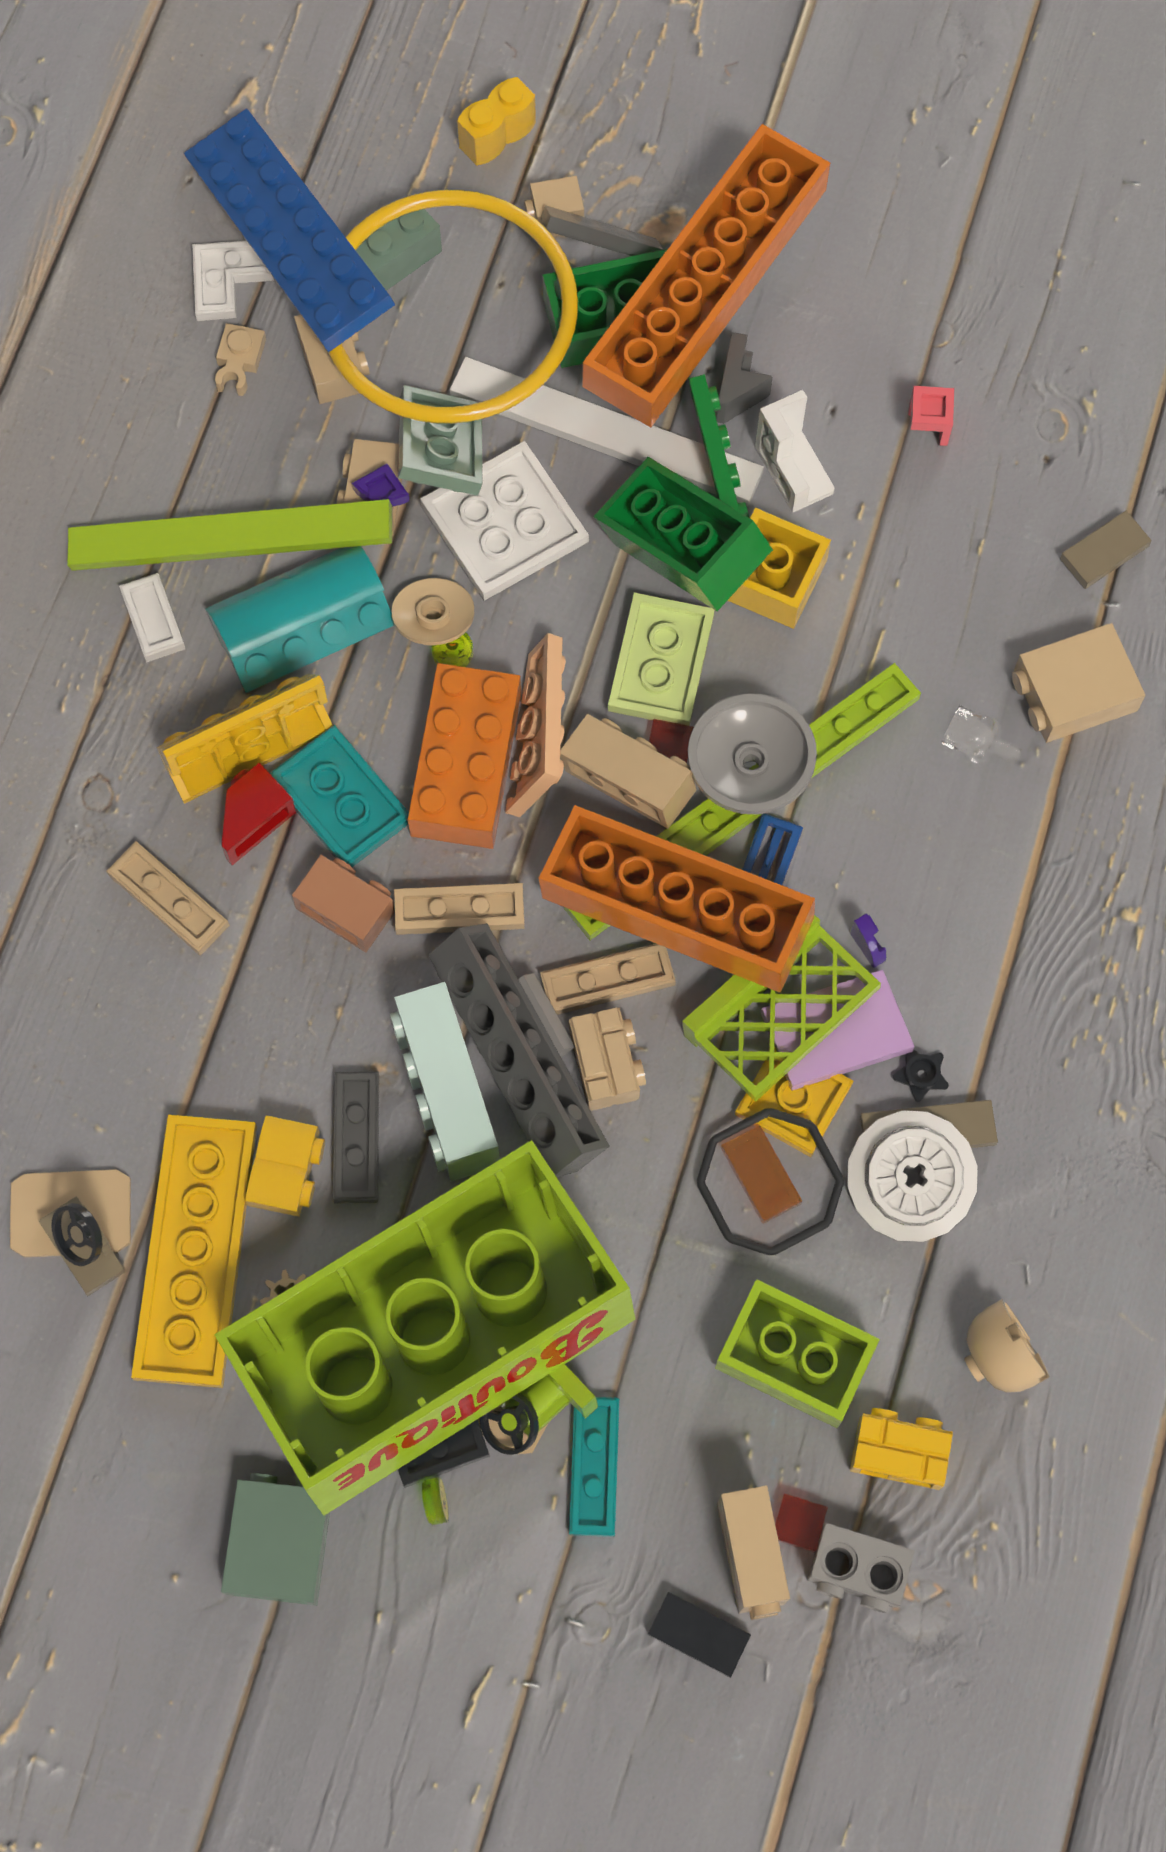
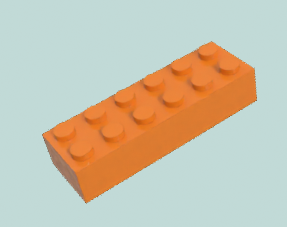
(677, 898)

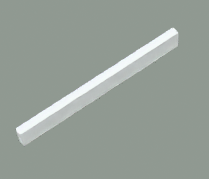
(601, 428)

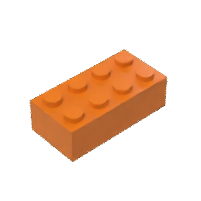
(465, 756)

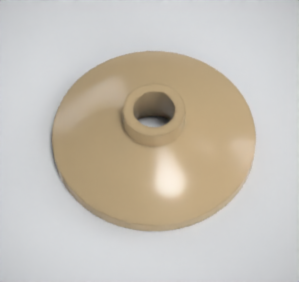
(433, 611)

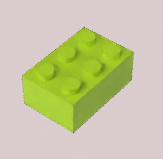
(797, 1353)

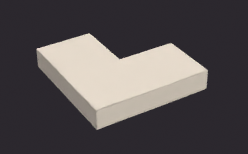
(216, 272)

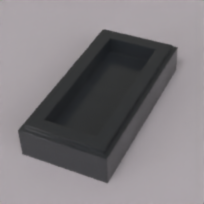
(699, 1634)

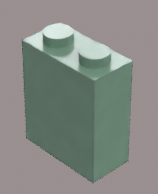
(275, 1542)

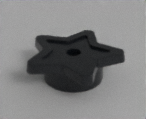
(930, 1065)

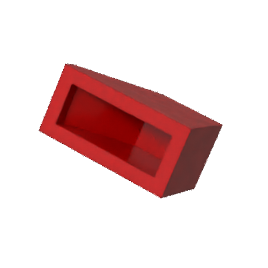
(253, 811)

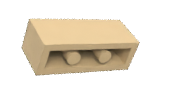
(628, 770)

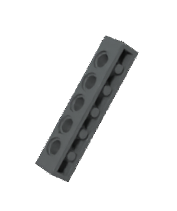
(518, 1049)

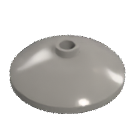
(757, 731)

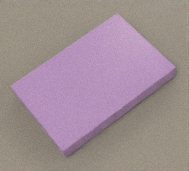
(863, 1039)

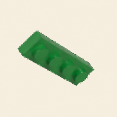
(715, 442)

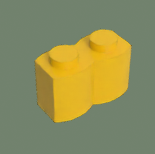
(496, 121)
(283, 1166)

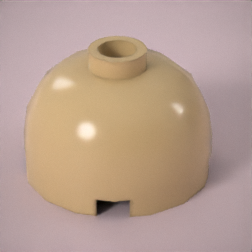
(1003, 1351)

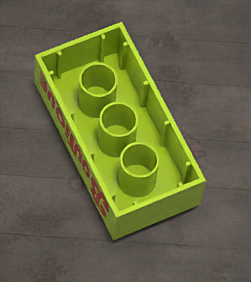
(427, 1326)

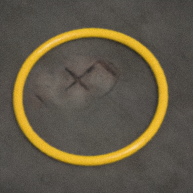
(530, 384)

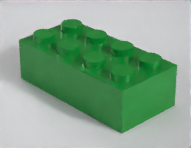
(601, 294)
(683, 533)

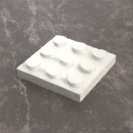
(510, 526)

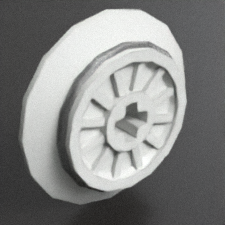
(879, 1184)

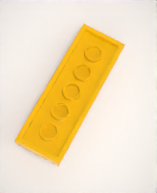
(194, 1251)

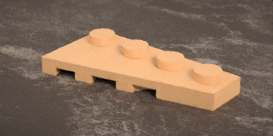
(540, 726)

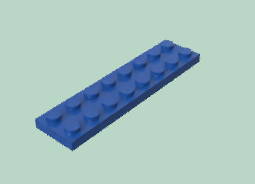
(289, 230)

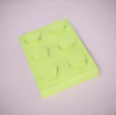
(661, 659)

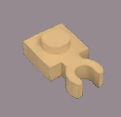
(239, 352)

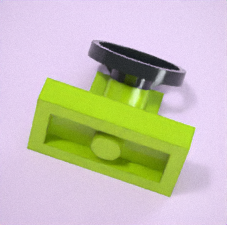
(536, 1407)

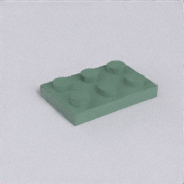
(440, 452)

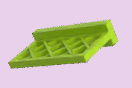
(738, 993)

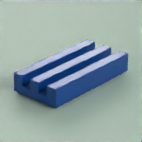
(780, 826)

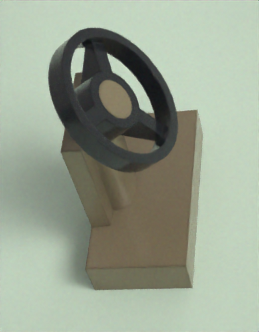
(82, 1245)

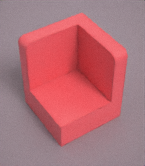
(932, 411)

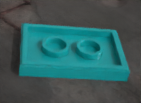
(341, 797)

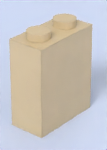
(1078, 683)
(753, 1552)

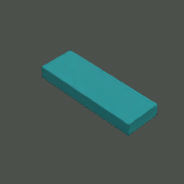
(595, 1470)

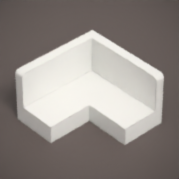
(789, 454)

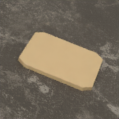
(38, 1194)

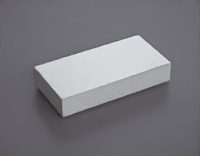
(152, 617)

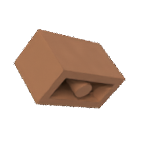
(344, 902)

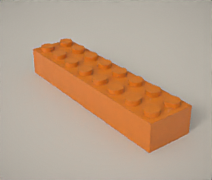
(705, 275)

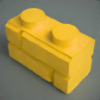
(901, 1449)

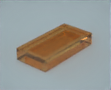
(761, 1174)

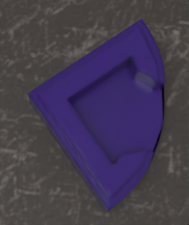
(381, 485)
(863, 934)

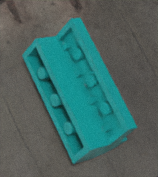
(301, 616)

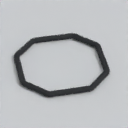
(833, 1202)

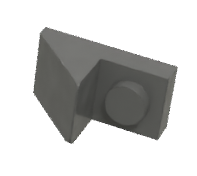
(739, 386)

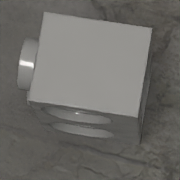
(862, 1554)

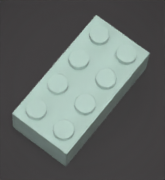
(449, 1088)

